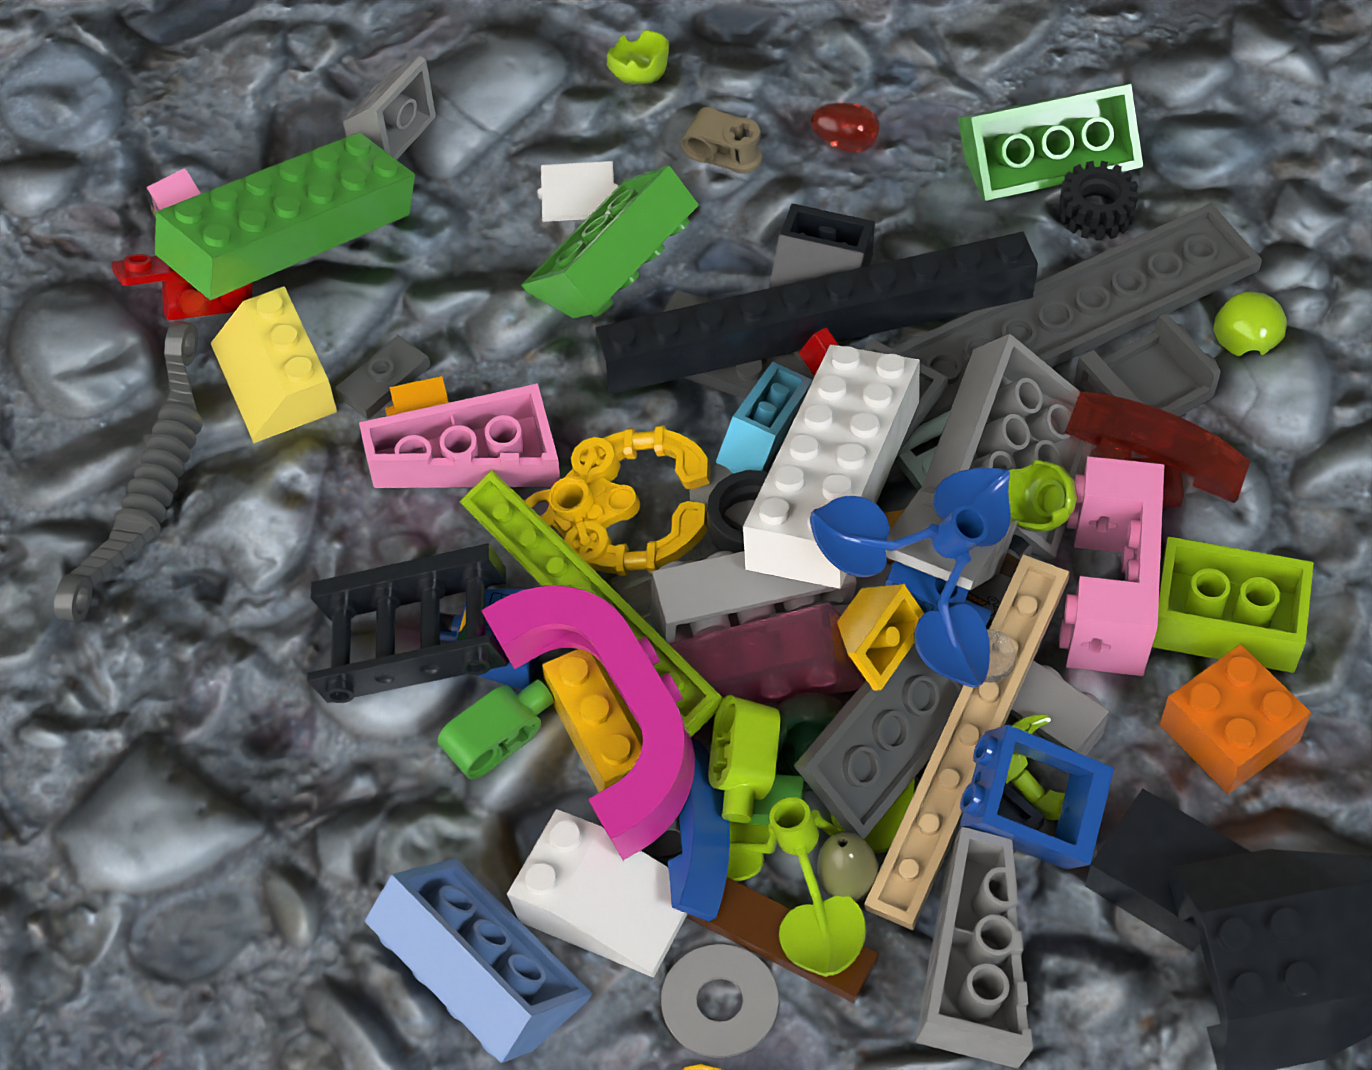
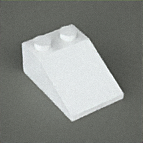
(593, 898)

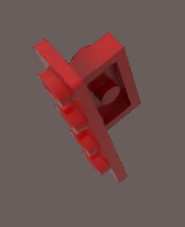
(179, 296)

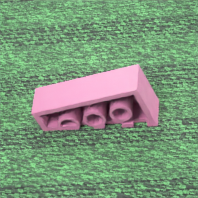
(463, 442)

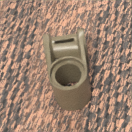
(721, 137)

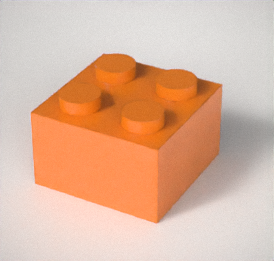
(1234, 718)

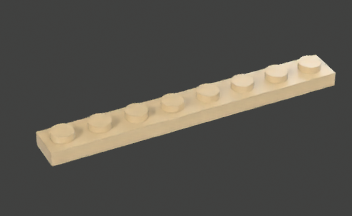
(935, 807)

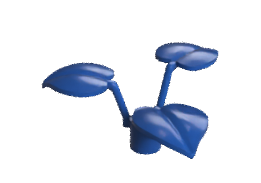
(974, 513)

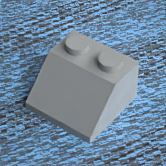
(395, 109)

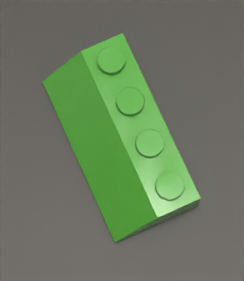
(1043, 139)
(612, 247)

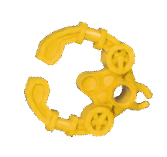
(606, 503)

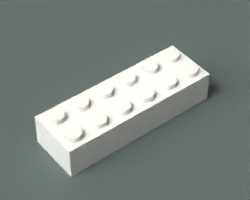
(834, 449)

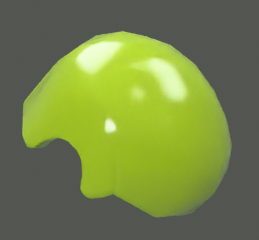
(639, 60)
(1250, 323)
(1041, 496)

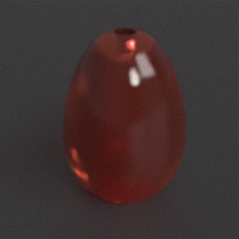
(846, 126)

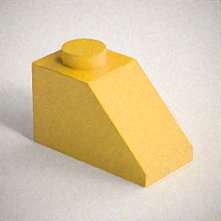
(879, 630)

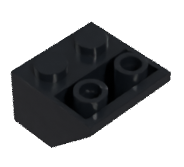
(820, 244)

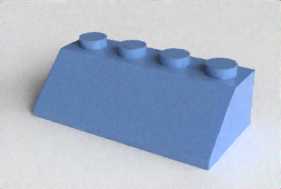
(476, 957)

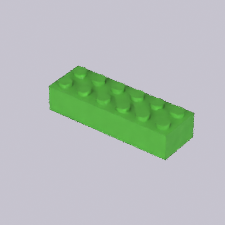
(283, 215)

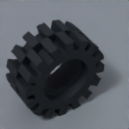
(1103, 183)

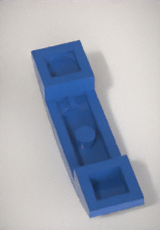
(702, 868)

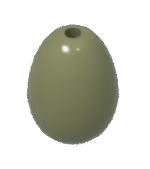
(847, 866)

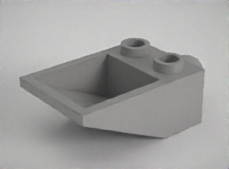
(922, 556)

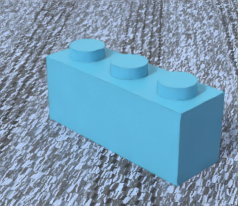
(763, 420)

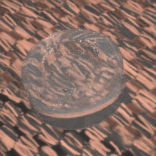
(1001, 656)

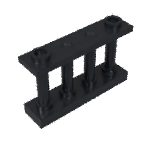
(402, 584)

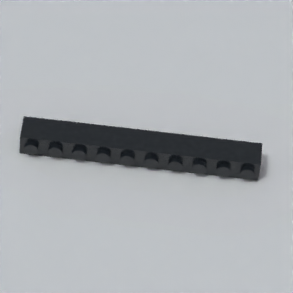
(788, 315)

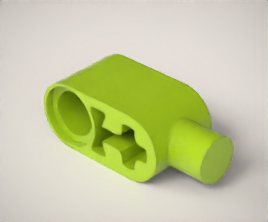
(743, 755)

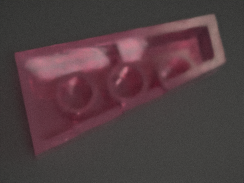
(775, 657)

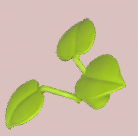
(830, 932)

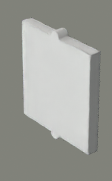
(574, 189)

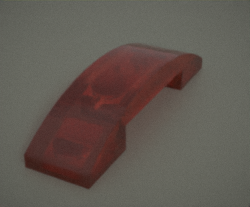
(1161, 437)

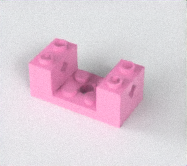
(1108, 620)

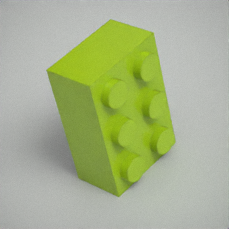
(1233, 597)

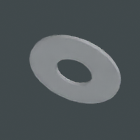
(723, 1037)

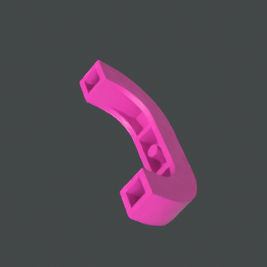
(658, 785)

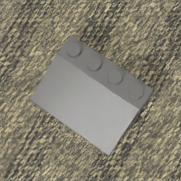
(1006, 417)

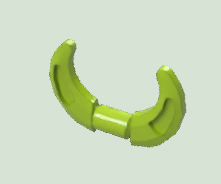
(1047, 802)

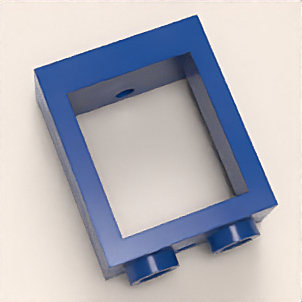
(1081, 806)

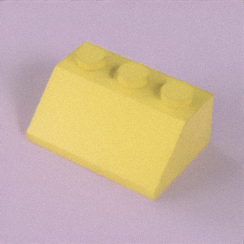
(272, 366)

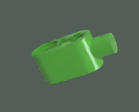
(494, 728)

